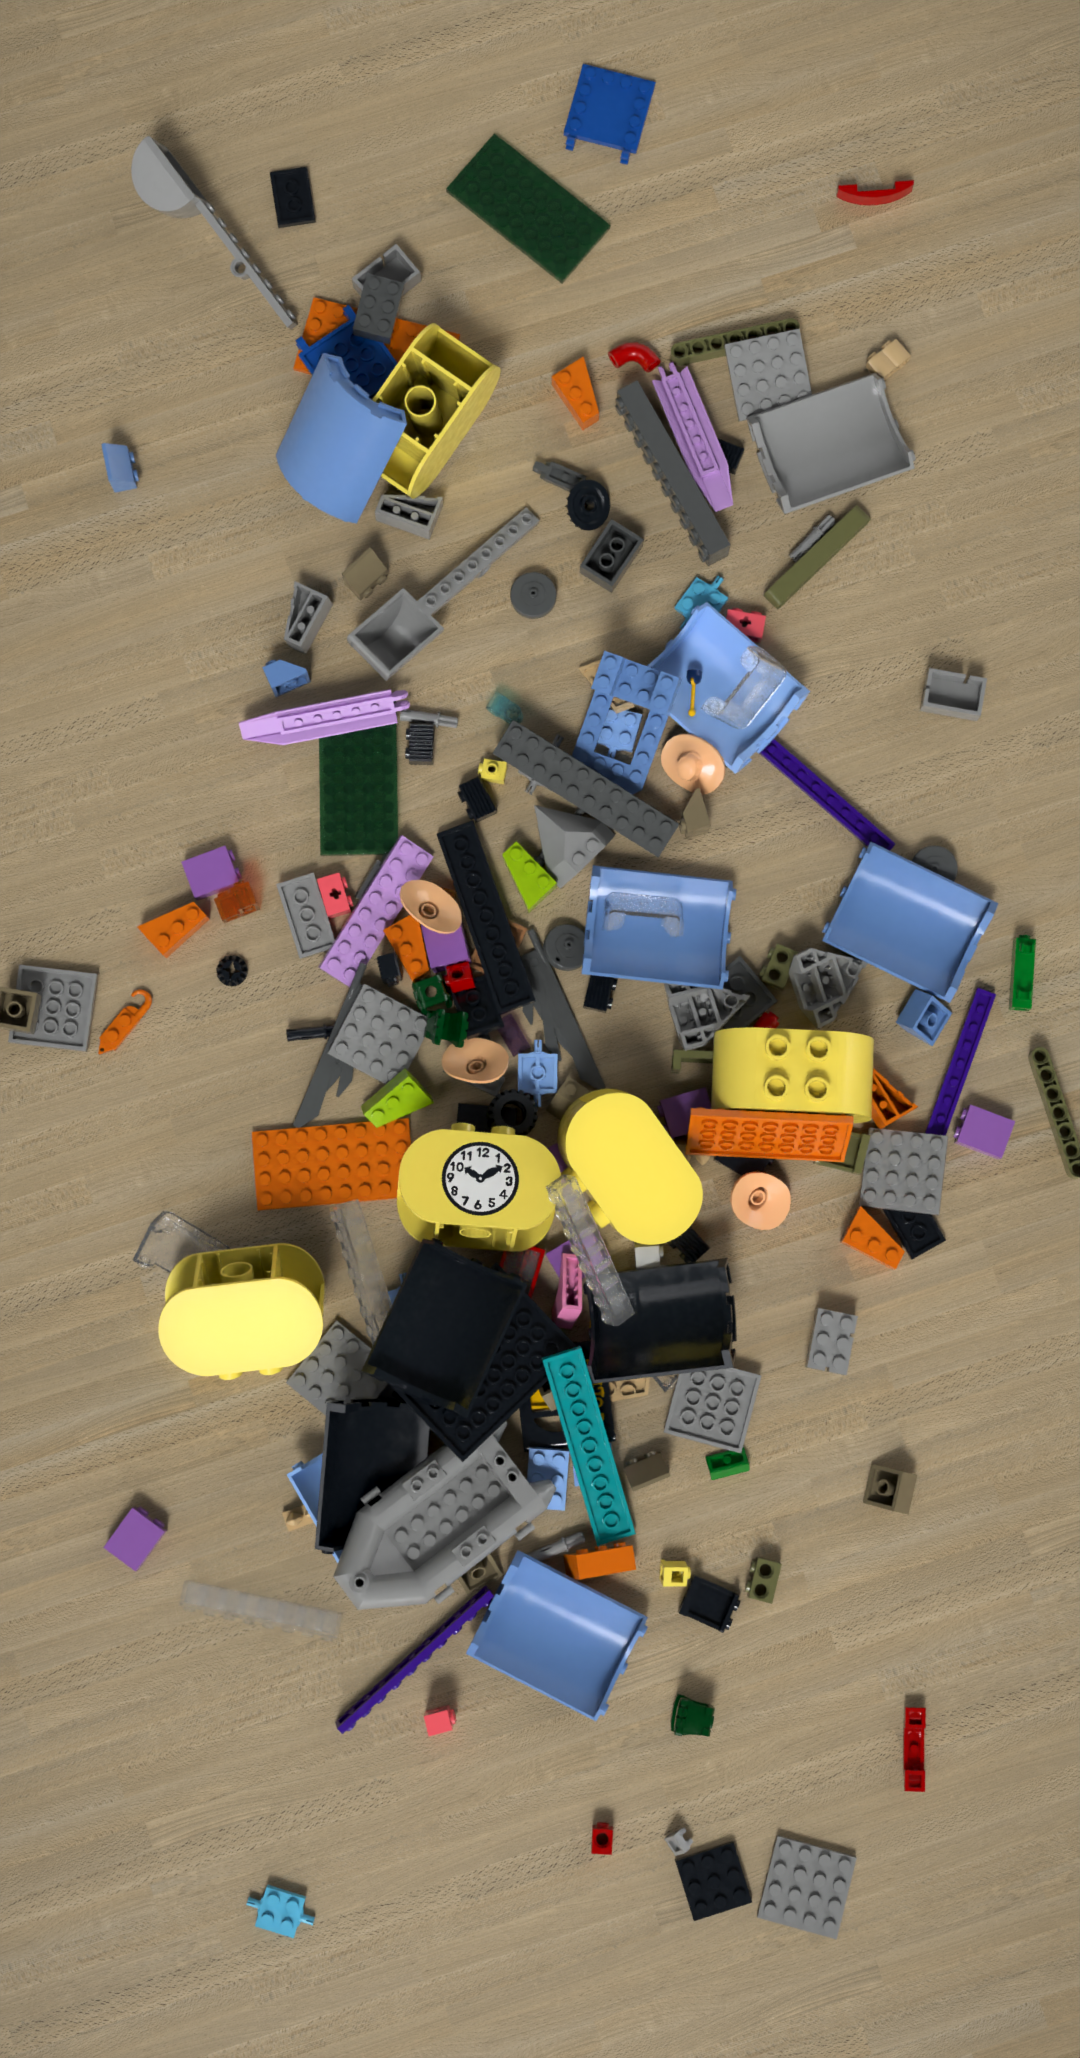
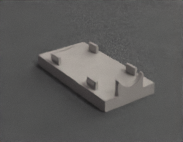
(306, 915)

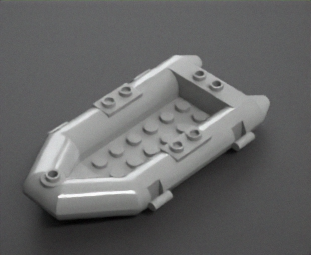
(437, 1526)

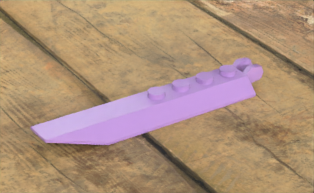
(695, 436)
(325, 718)

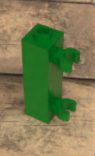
(1022, 973)

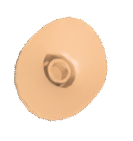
(693, 763)
(431, 906)
(476, 1061)
(760, 1200)

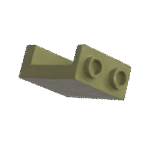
(690, 1056)
(854, 1156)

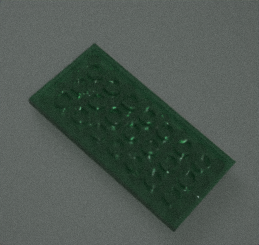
(528, 208)
(359, 792)

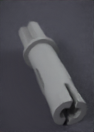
(816, 534)
(424, 717)
(560, 1546)

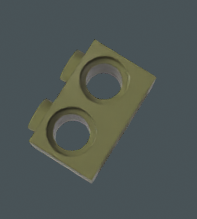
(780, 967)
(769, 1580)

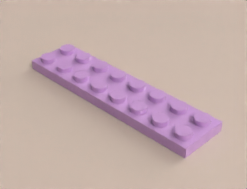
(374, 911)

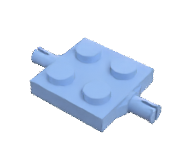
(620, 731)
(537, 1072)

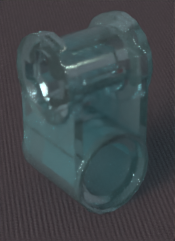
(502, 707)

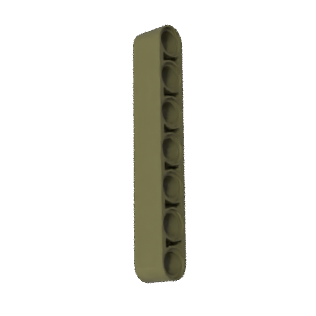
(709, 352)
(817, 557)
(1050, 1104)

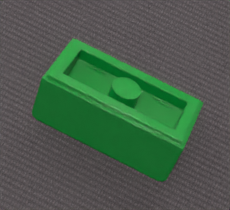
(727, 1464)

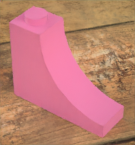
(569, 1293)

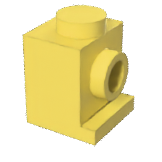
(494, 777)
(674, 1579)

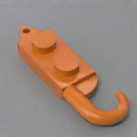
(124, 1024)

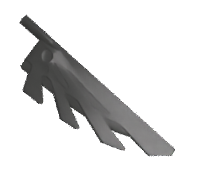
(556, 1014)
(328, 1067)

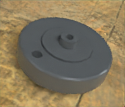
(533, 595)
(937, 860)
(564, 947)

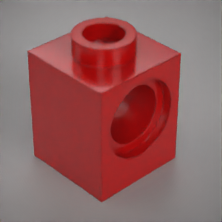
(460, 970)
(602, 1848)

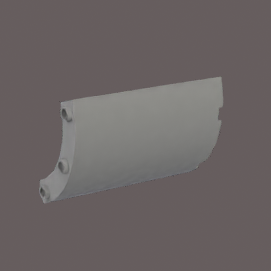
(829, 443)

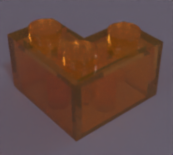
(237, 903)

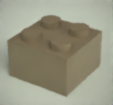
(19, 1010)

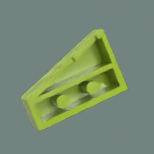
(529, 877)
(396, 1099)

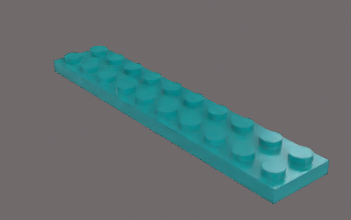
(588, 1445)

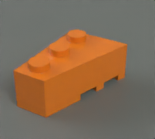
(577, 393)
(174, 928)
(409, 946)
(887, 1102)
(872, 1240)
(599, 1562)

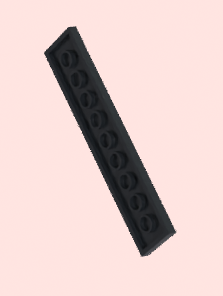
(486, 917)

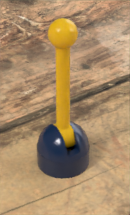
(693, 677)

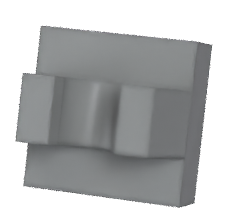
(677, 1842)

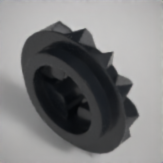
(237, 978)

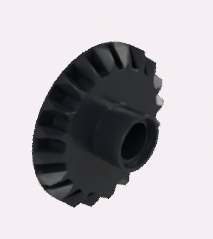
(596, 502)

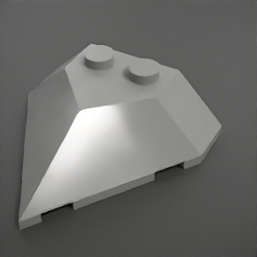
(569, 842)
(823, 983)
(700, 1012)

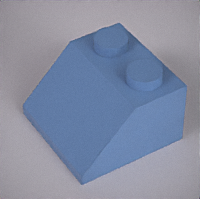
(120, 467)
(285, 676)
(924, 1017)

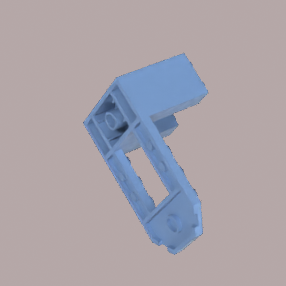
(637, 685)

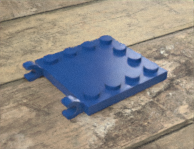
(609, 110)
(364, 359)

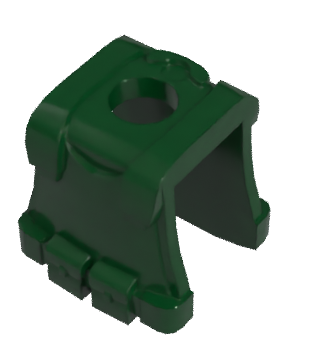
(423, 1000)
(446, 1027)
(691, 1717)

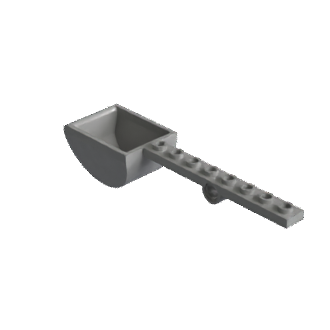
(169, 190)
(407, 625)

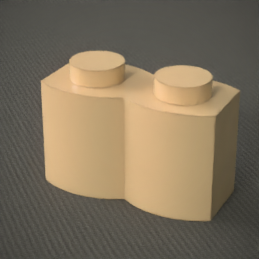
(888, 360)

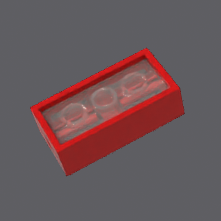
(525, 1264)

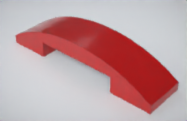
(874, 197)
(914, 1749)

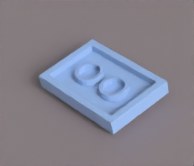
(552, 1465)

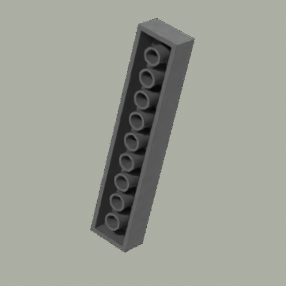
(672, 474)
(586, 788)

